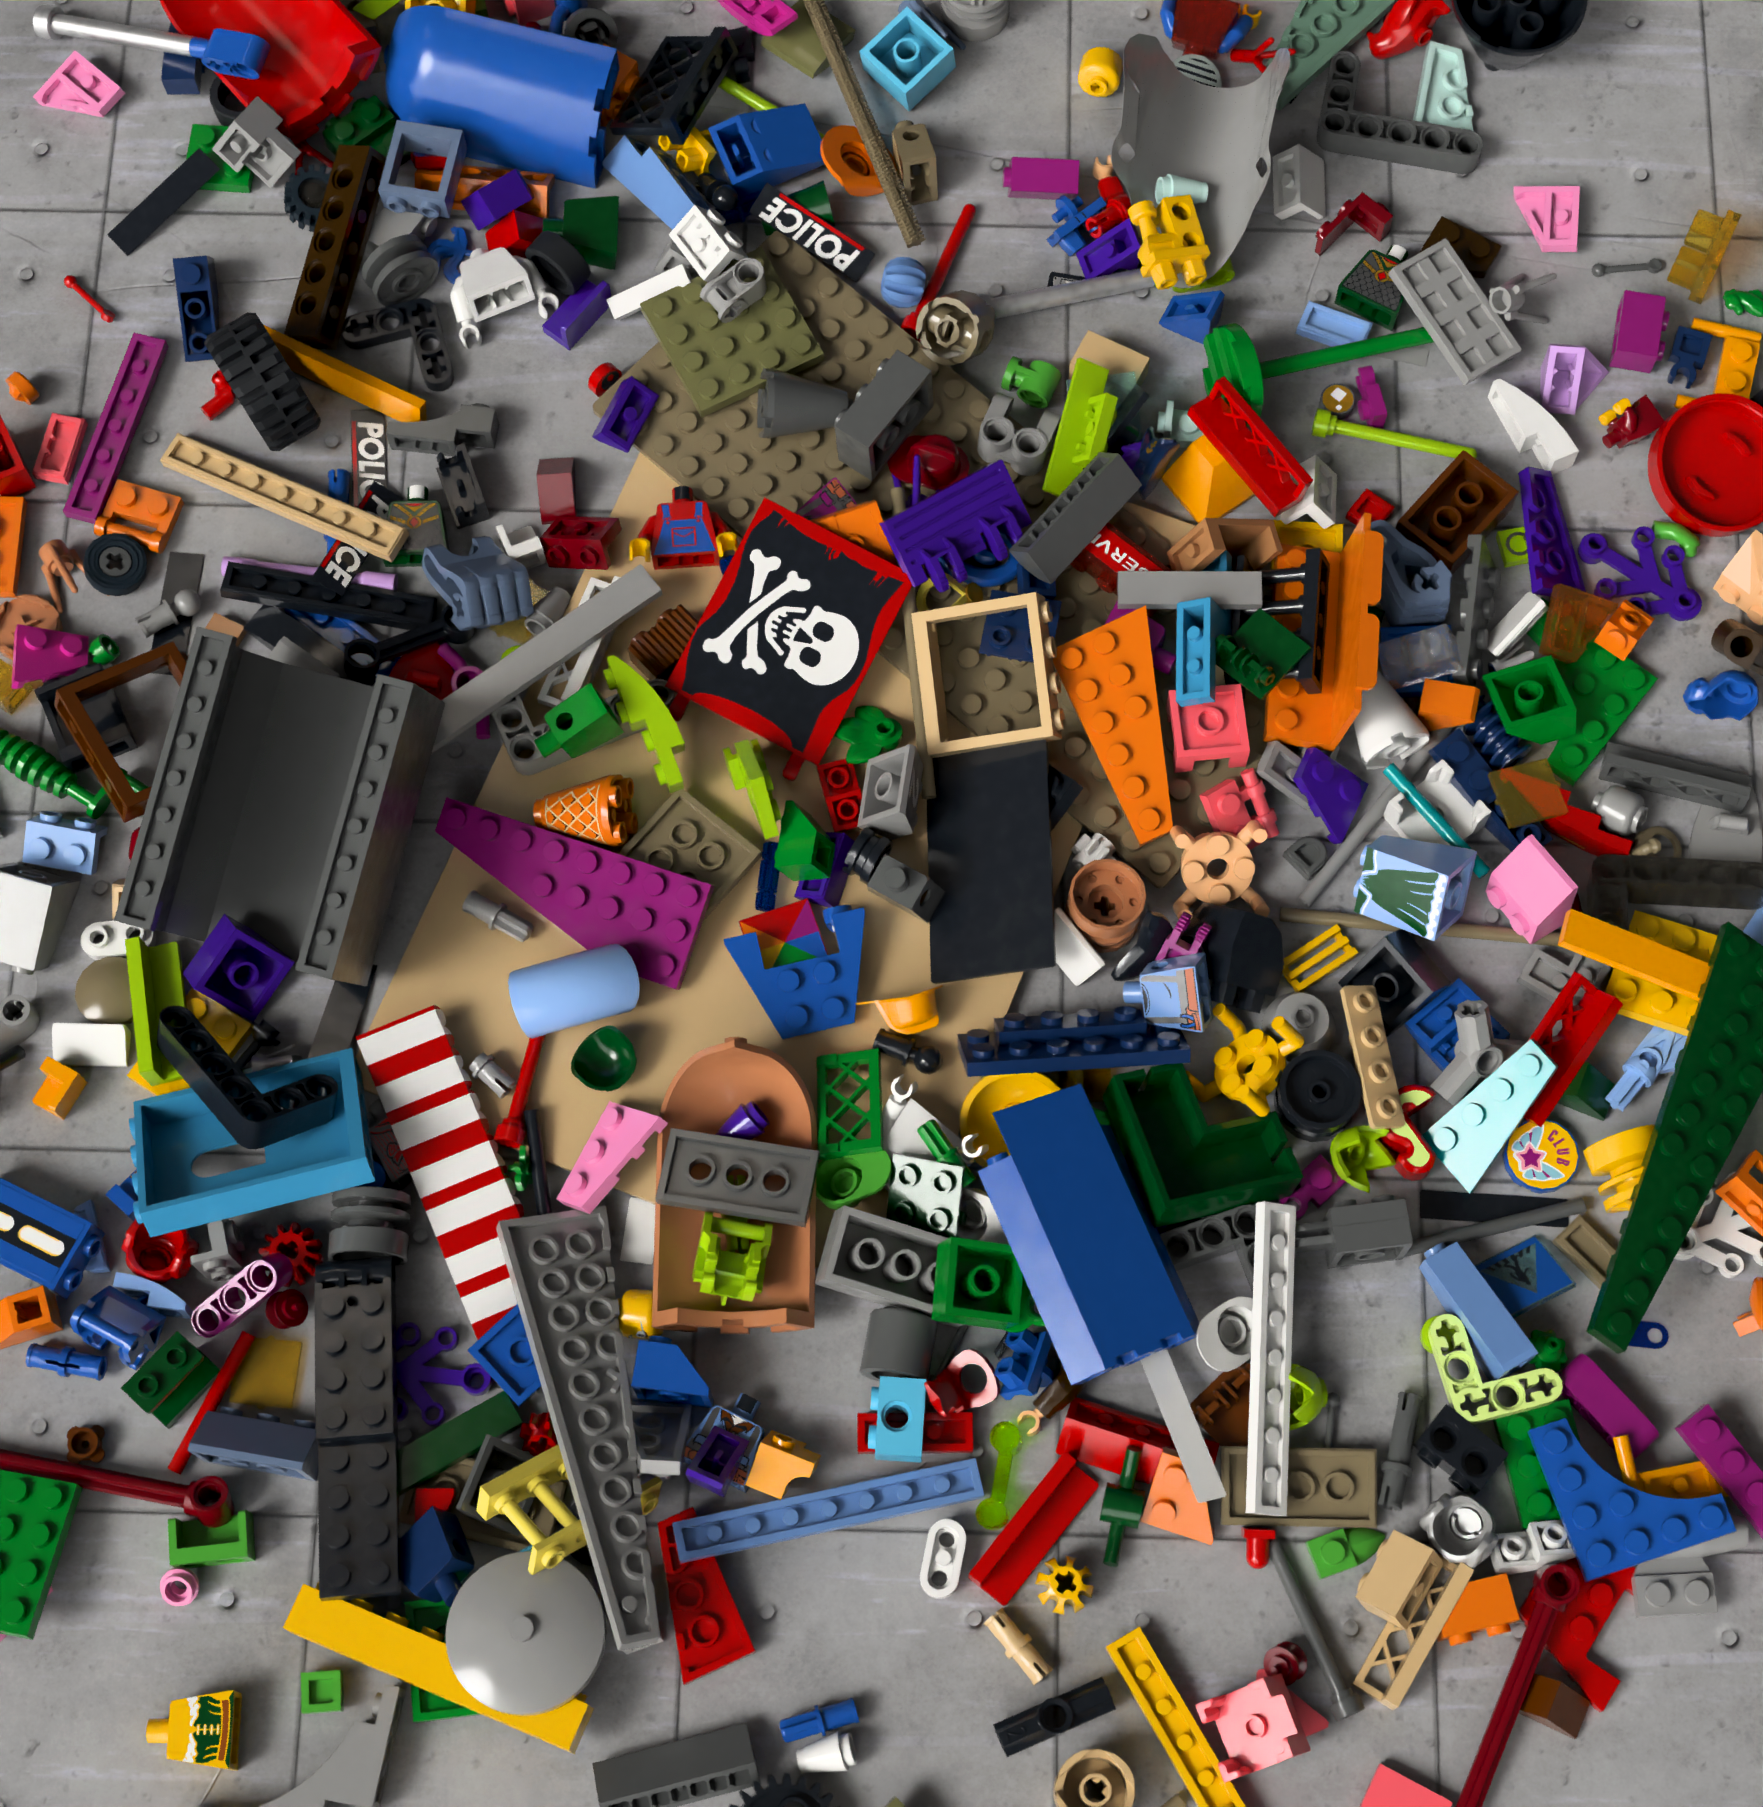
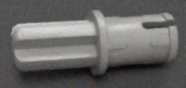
(497, 916)

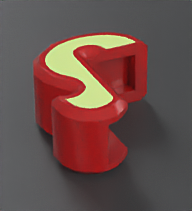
(1415, 1154)

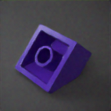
(237, 968)

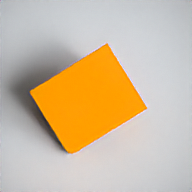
(59, 1089)

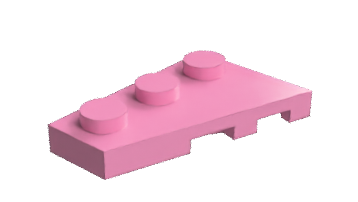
(611, 1145)

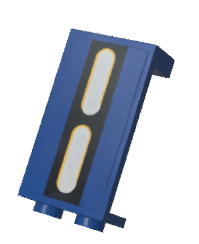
(45, 1240)

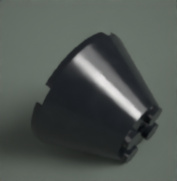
(1517, 31)

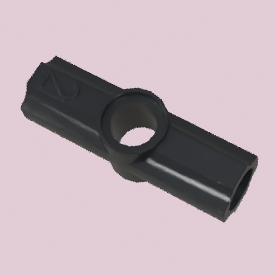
(1030, 1729)

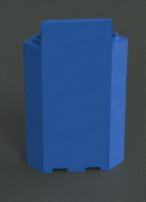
(1084, 1237)

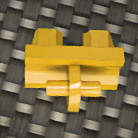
(694, 153)

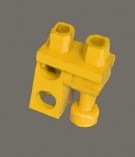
(1177, 248)

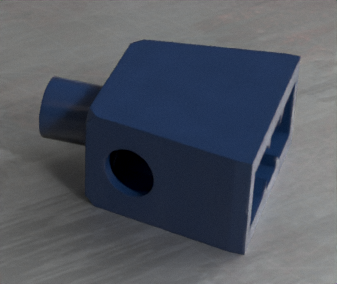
(435, 1557)

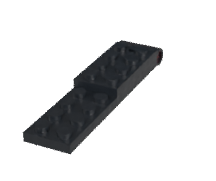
(357, 1428)

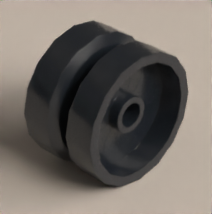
(1338, 1092)

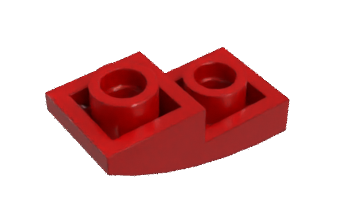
(840, 794)

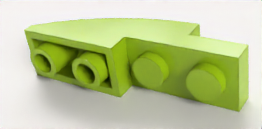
(642, 709)

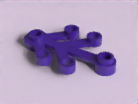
(1644, 578)
(412, 1371)

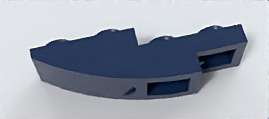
(1473, 783)

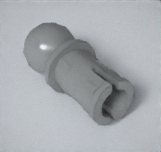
(185, 603)

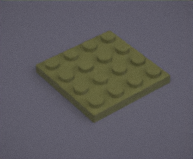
(725, 360)

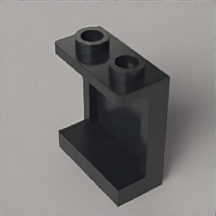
(103, 711)

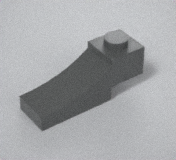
(471, 425)

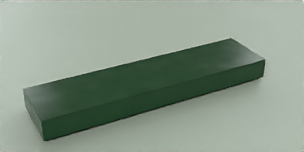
(455, 1440)

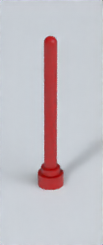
(942, 267)
(511, 1130)

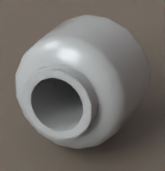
(1621, 811)

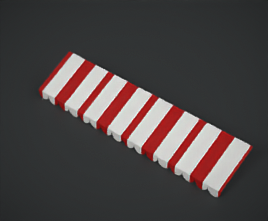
(447, 1155)

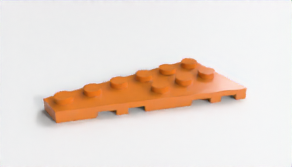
(1116, 701)

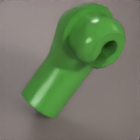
(1678, 533)

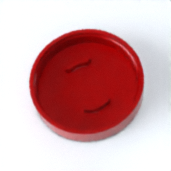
(1710, 465)

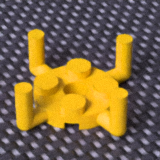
(1248, 1048)

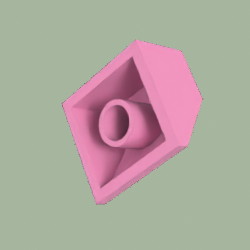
(1531, 890)

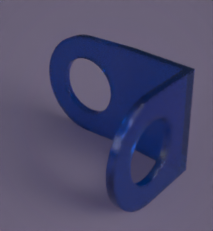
(1641, 1339)

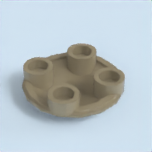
(105, 992)

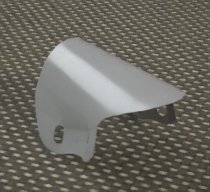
(1200, 136)

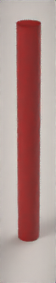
(213, 1398)

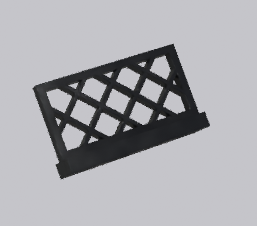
(688, 94)

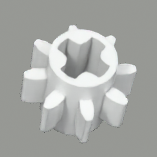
(1092, 849)

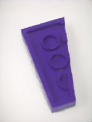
(1547, 535)

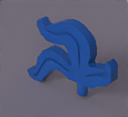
(454, 250)

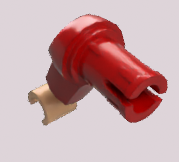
(1115, 197)

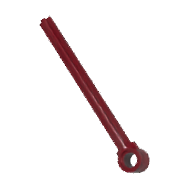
(190, 1497)
(1518, 1680)

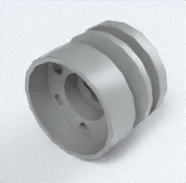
(975, 18)

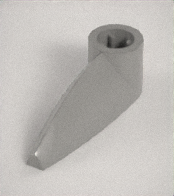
(16, 1031)

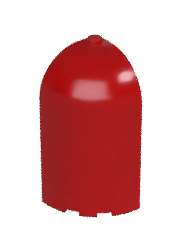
(312, 59)

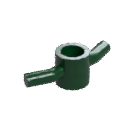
(1122, 1505)

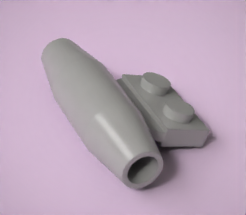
(1682, 1581)

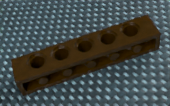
(336, 247)

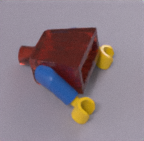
(1206, 25)

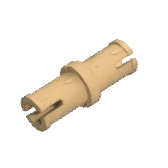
(1018, 1646)

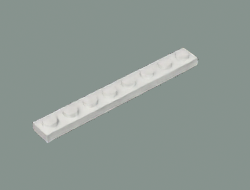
(1271, 1359)

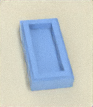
(1331, 326)

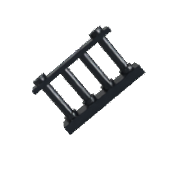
(1310, 605)

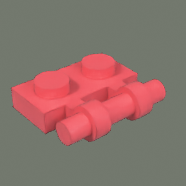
(1227, 809)

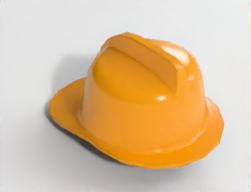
(910, 1013)

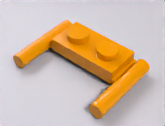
(1736, 360)
(1676, 1481)

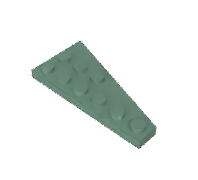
(1319, 33)

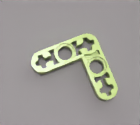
(1472, 1385)

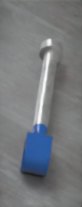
(224, 53)

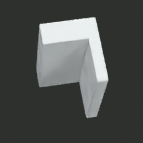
(1298, 183)
(1320, 497)

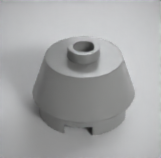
(1307, 1015)

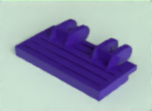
(952, 523)

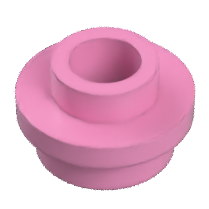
(175, 1595)

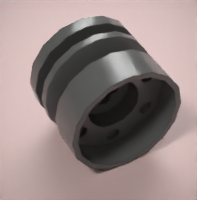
(369, 1221)

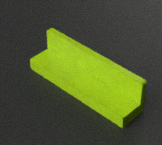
(154, 985)

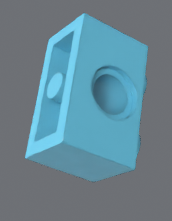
(898, 1443)

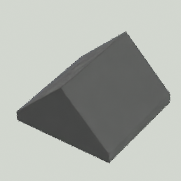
(492, 1461)

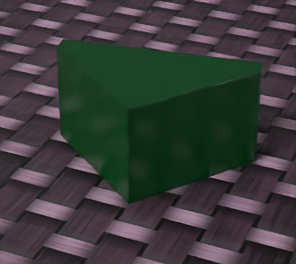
(1588, 1092)

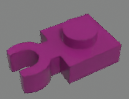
(1371, 405)
(1317, 1185)

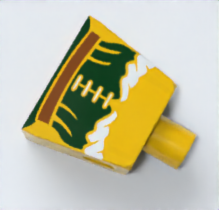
(201, 1730)

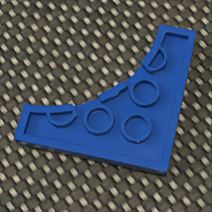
(1615, 1523)

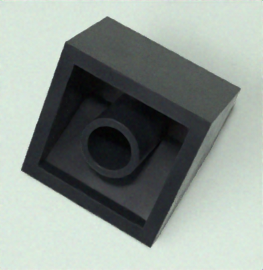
(1402, 978)

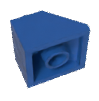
(667, 1375)

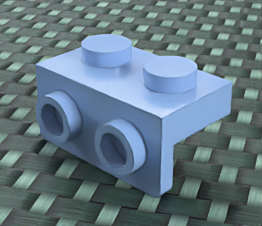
(63, 842)

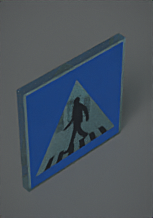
(1525, 1276)

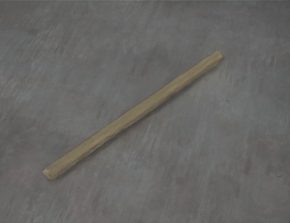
(864, 122)

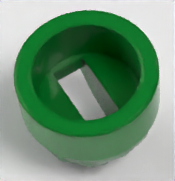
(104, 650)

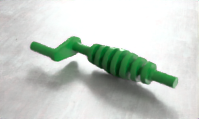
(42, 770)

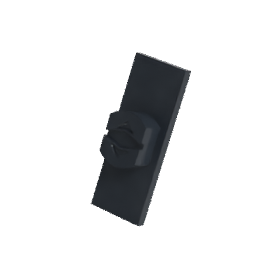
(1122, 430)

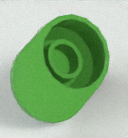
(852, 1178)

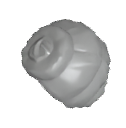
(1460, 1529)

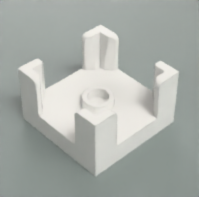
(1446, 800)

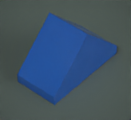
(1193, 314)

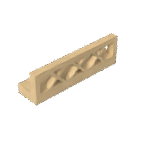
(1420, 1645)

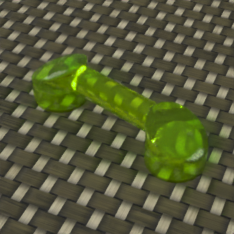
(1008, 1441)

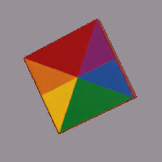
(786, 934)

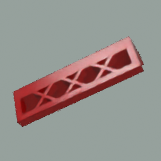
(1248, 450)
(1580, 1033)

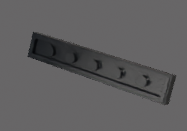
(306, 595)

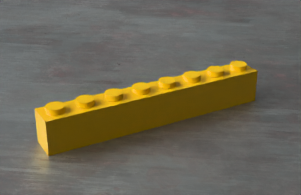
(418, 1660)

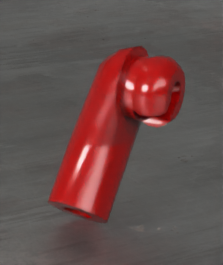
(223, 397)

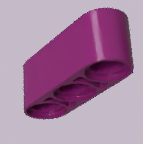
(230, 1306)
(1605, 1405)

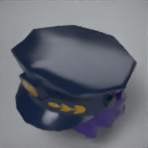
(1149, 459)

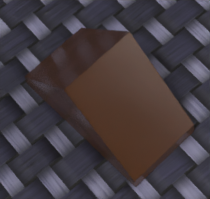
(1554, 1705)

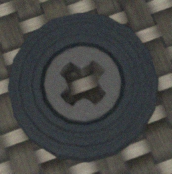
(115, 581)

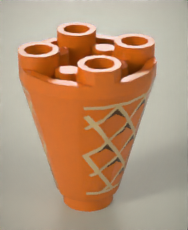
(590, 811)

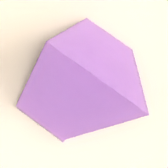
(1568, 377)

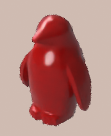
(1406, 27)

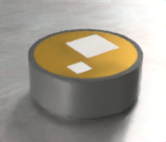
(1337, 399)

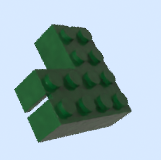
(1185, 1164)

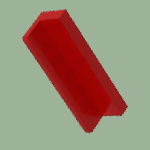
(1102, 1434)
(1033, 1530)

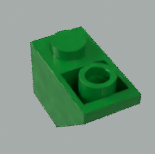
(803, 846)

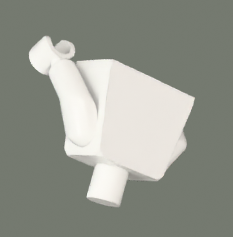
(494, 284)
(901, 1127)

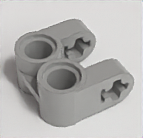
(1015, 441)

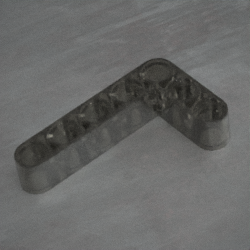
(1672, 882)

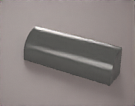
(1076, 517)
(679, 1771)

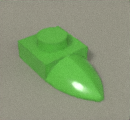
(1343, 1549)

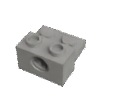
(248, 133)

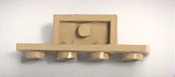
(1372, 1057)

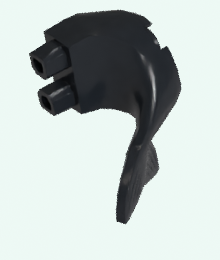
(1239, 951)

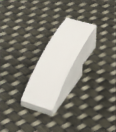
(1532, 427)

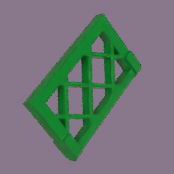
(849, 1143)

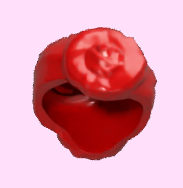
(158, 1256)

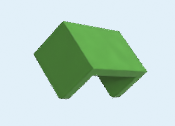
(200, 1546)

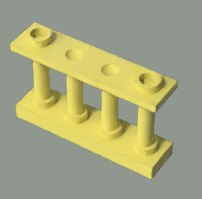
(533, 1480)

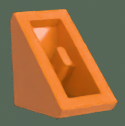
(1447, 704)

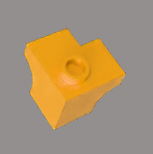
(780, 1461)

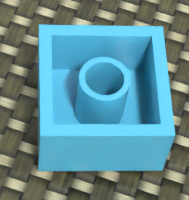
(908, 59)

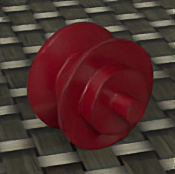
(286, 1309)
(1286, 1659)

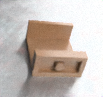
(1213, 536)

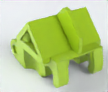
(730, 1272)

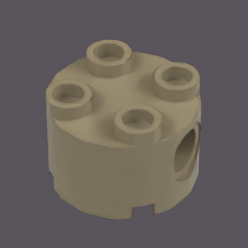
(955, 327)

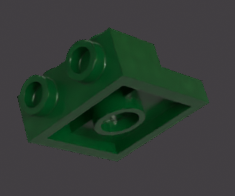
(365, 125)

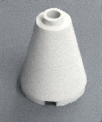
(1387, 726)

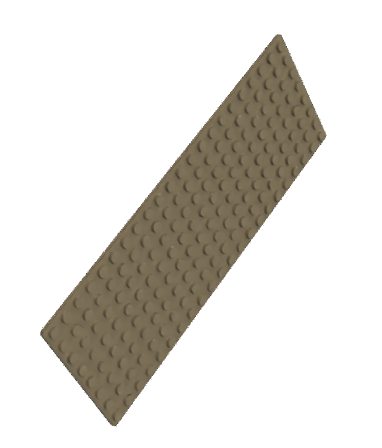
(987, 694)

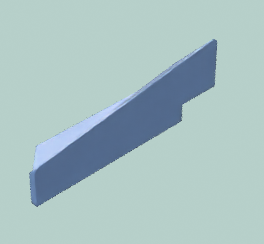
(653, 179)

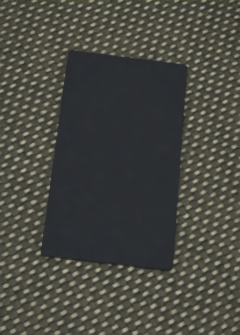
(993, 862)

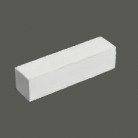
(629, 301)

